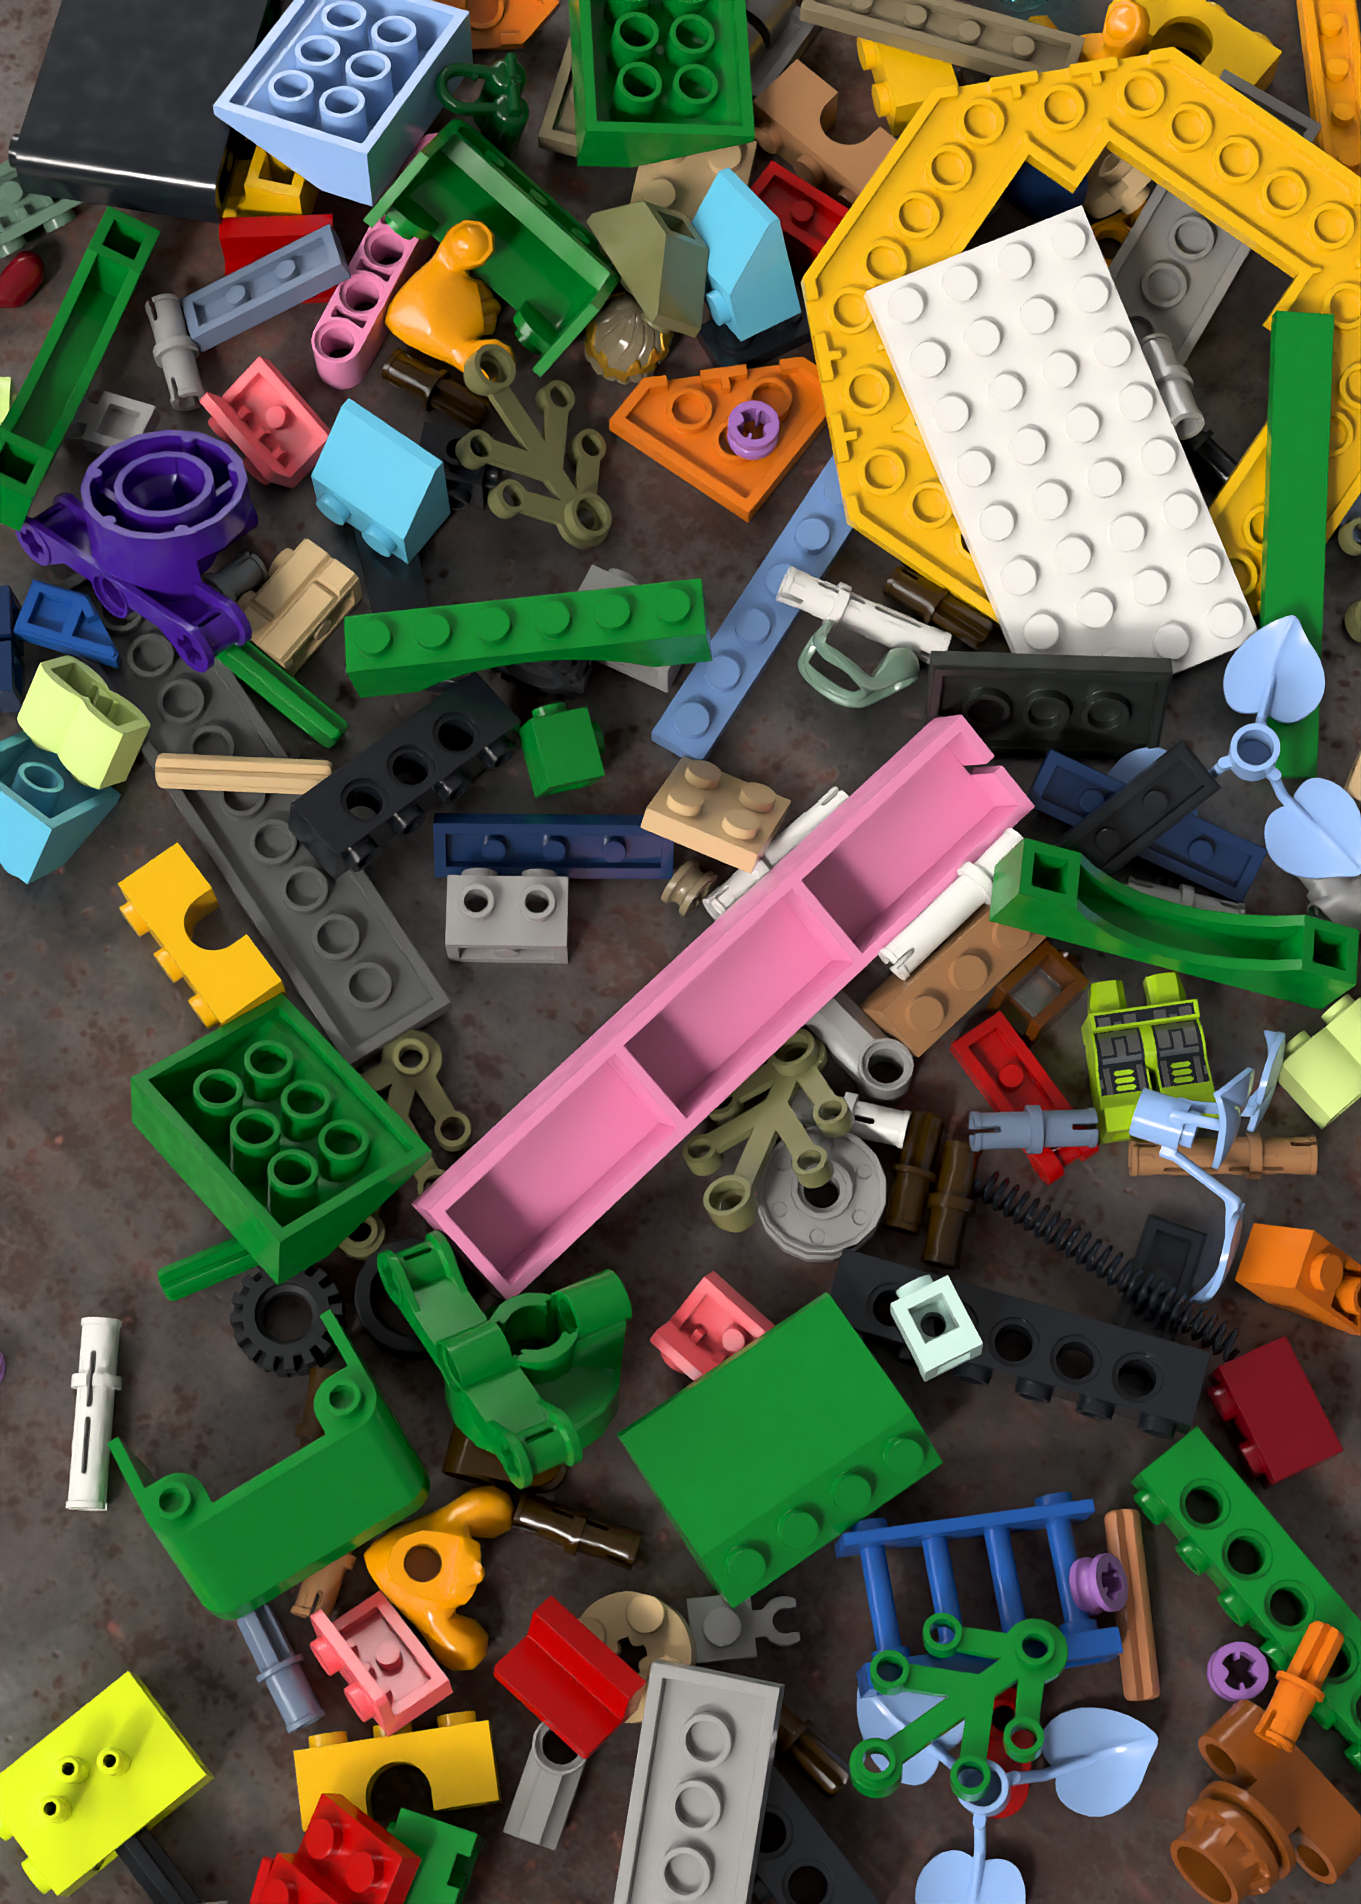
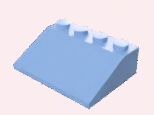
(347, 88)

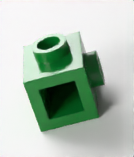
(562, 749)

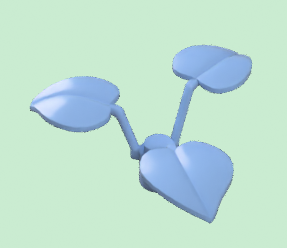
(1283, 679)
(1176, 1122)
(1091, 1753)

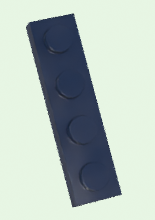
(565, 843)
(1189, 848)

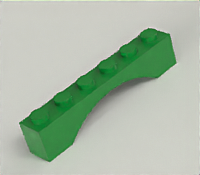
(70, 359)
(618, 624)
(1075, 902)

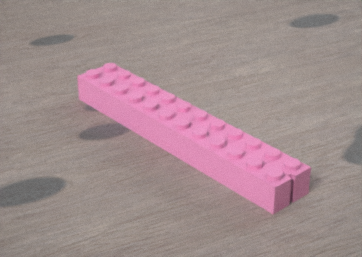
(721, 1007)

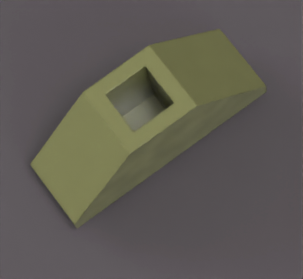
(658, 262)

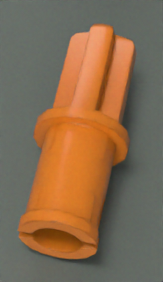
(1300, 1686)

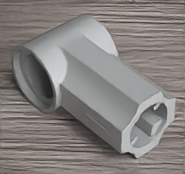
(857, 1045)
(543, 1795)

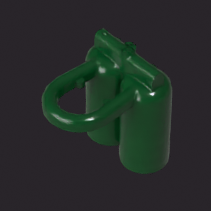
(499, 107)

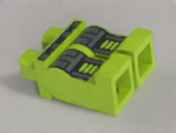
(1141, 1049)

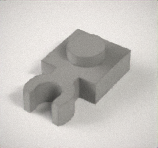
(112, 421)
(730, 1633)

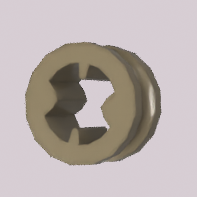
(689, 887)

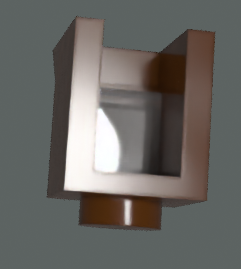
(1039, 992)

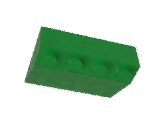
(659, 79)
(276, 1135)
(779, 1450)

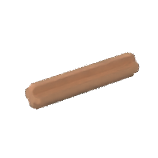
(1134, 1620)

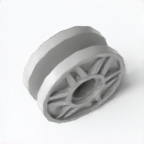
(823, 1232)

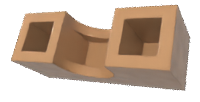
(793, 123)
(948, 981)

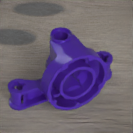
(149, 530)

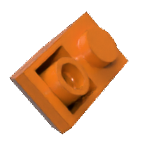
(1303, 1275)

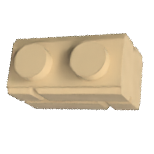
(300, 604)

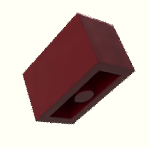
(1272, 1413)

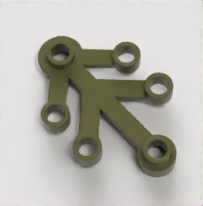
(539, 455)
(794, 1065)
(404, 1085)

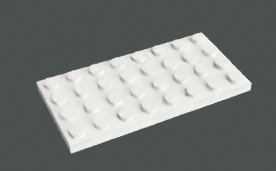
(1060, 451)

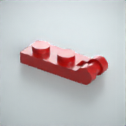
(1010, 1080)

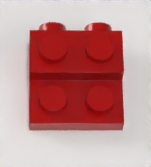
(342, 1861)

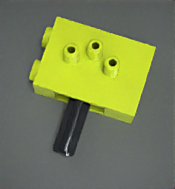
(99, 1792)

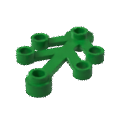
(966, 1698)

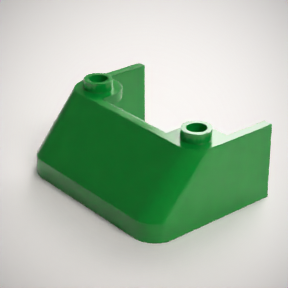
(542, 254)
(299, 1510)

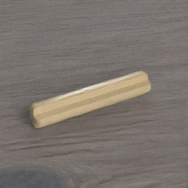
(239, 773)

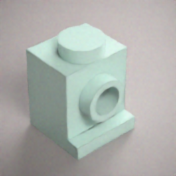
(939, 1299)

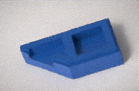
(65, 623)

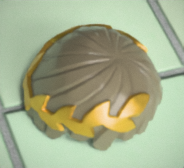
(622, 343)

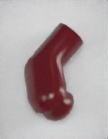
(21, 279)

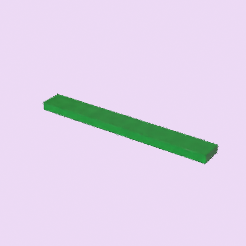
(1297, 501)

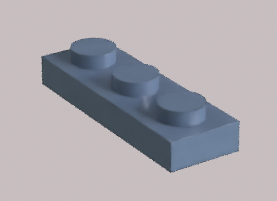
(265, 288)

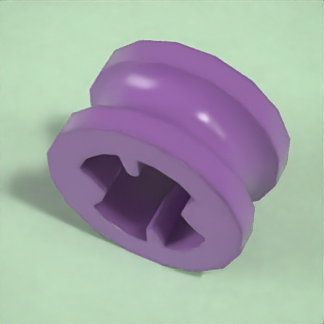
(760, 413)
(1098, 1584)
(1257, 1671)

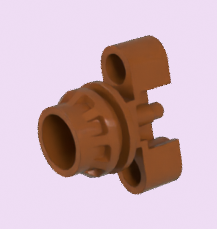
(1261, 1816)

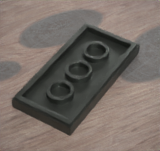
(1052, 700)

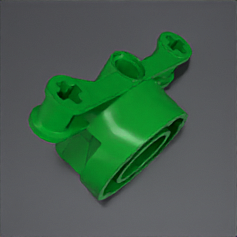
(525, 1374)

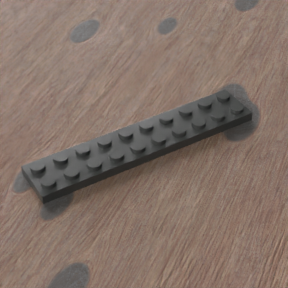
(326, 933)

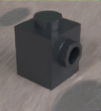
(464, 486)

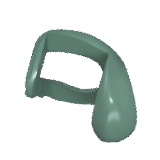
(893, 673)

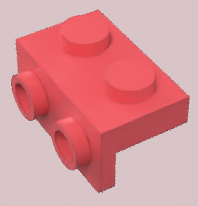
(268, 425)
(709, 1328)
(381, 1661)

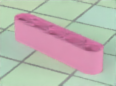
(369, 283)

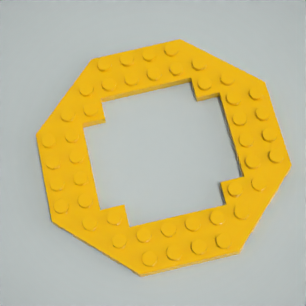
(943, 183)

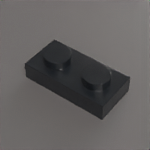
(727, 350)

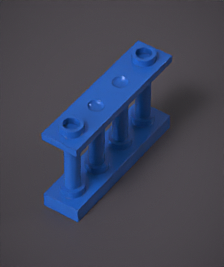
(1052, 1512)

